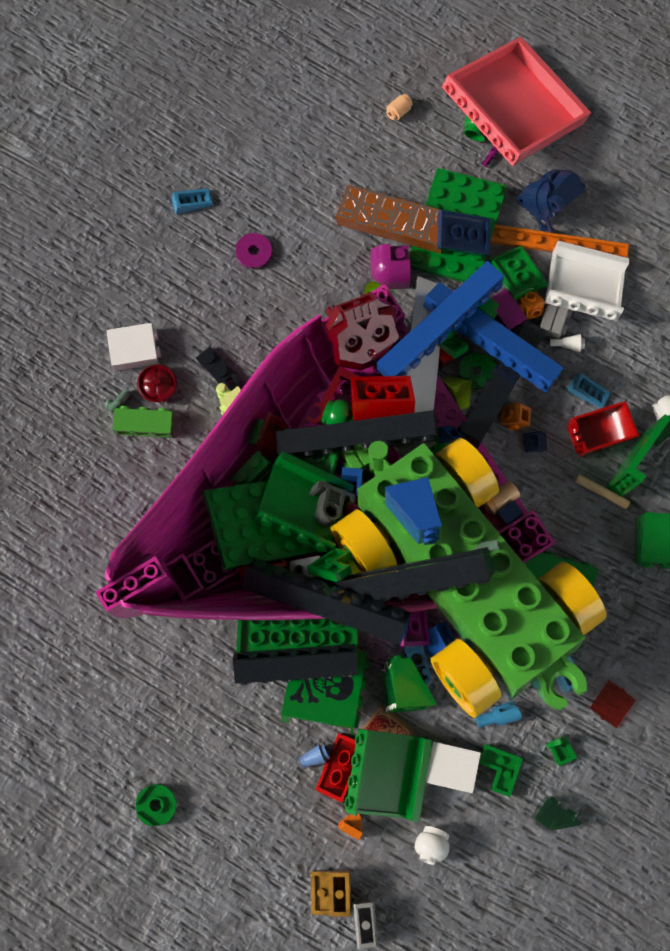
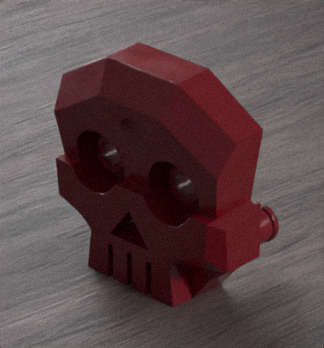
(359, 321)

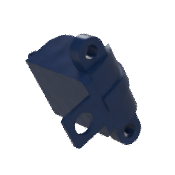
(550, 195)

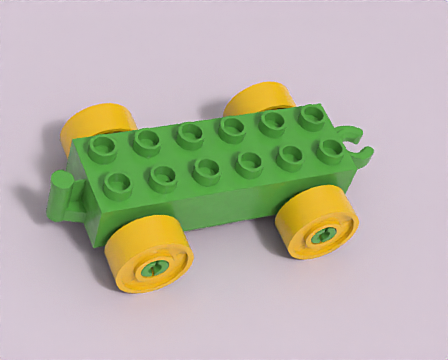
(511, 625)

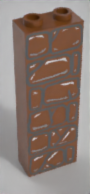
(389, 218)

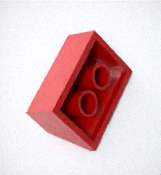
(381, 396)
(338, 769)

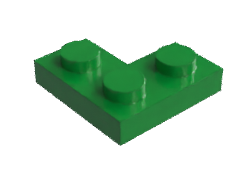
(332, 565)
(506, 767)

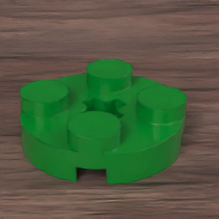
(476, 360)
(144, 806)

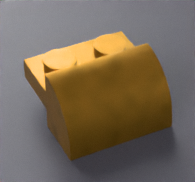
(331, 893)

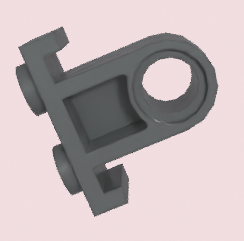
(330, 500)

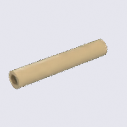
(602, 491)

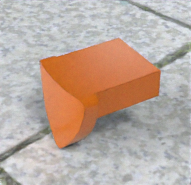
(352, 826)

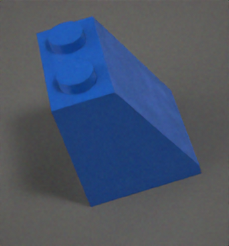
(415, 509)

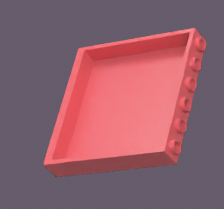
(516, 100)

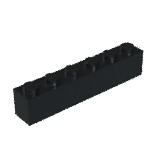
(295, 664)

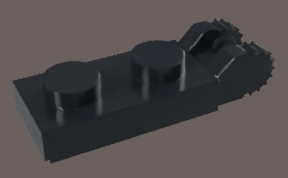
(217, 368)

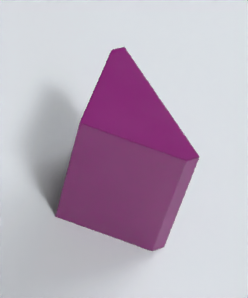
(417, 631)

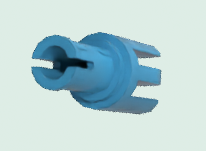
(500, 715)

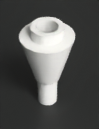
(573, 343)

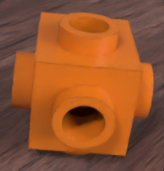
(531, 305)
(515, 416)

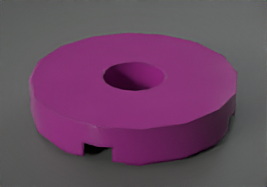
(249, 241)

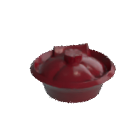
(157, 383)

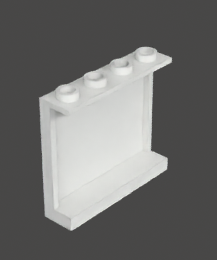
(586, 280)

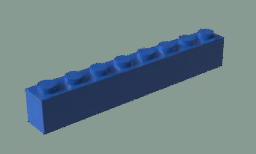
(441, 322)
(502, 343)

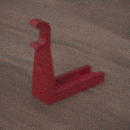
(341, 373)

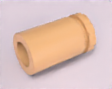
(506, 494)

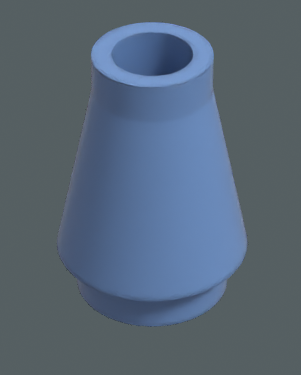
(316, 756)

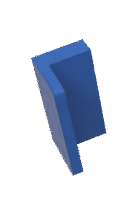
(352, 476)
(439, 638)

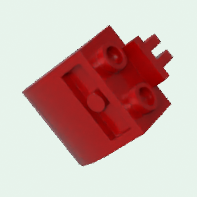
(602, 429)

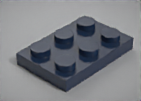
(463, 233)

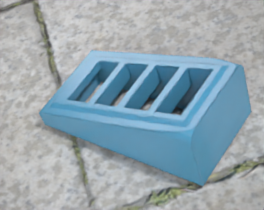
(190, 194)
(586, 381)

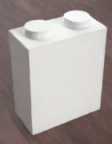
(133, 346)
(452, 767)

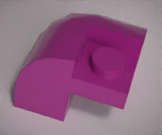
(391, 266)

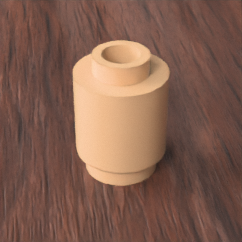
(399, 107)

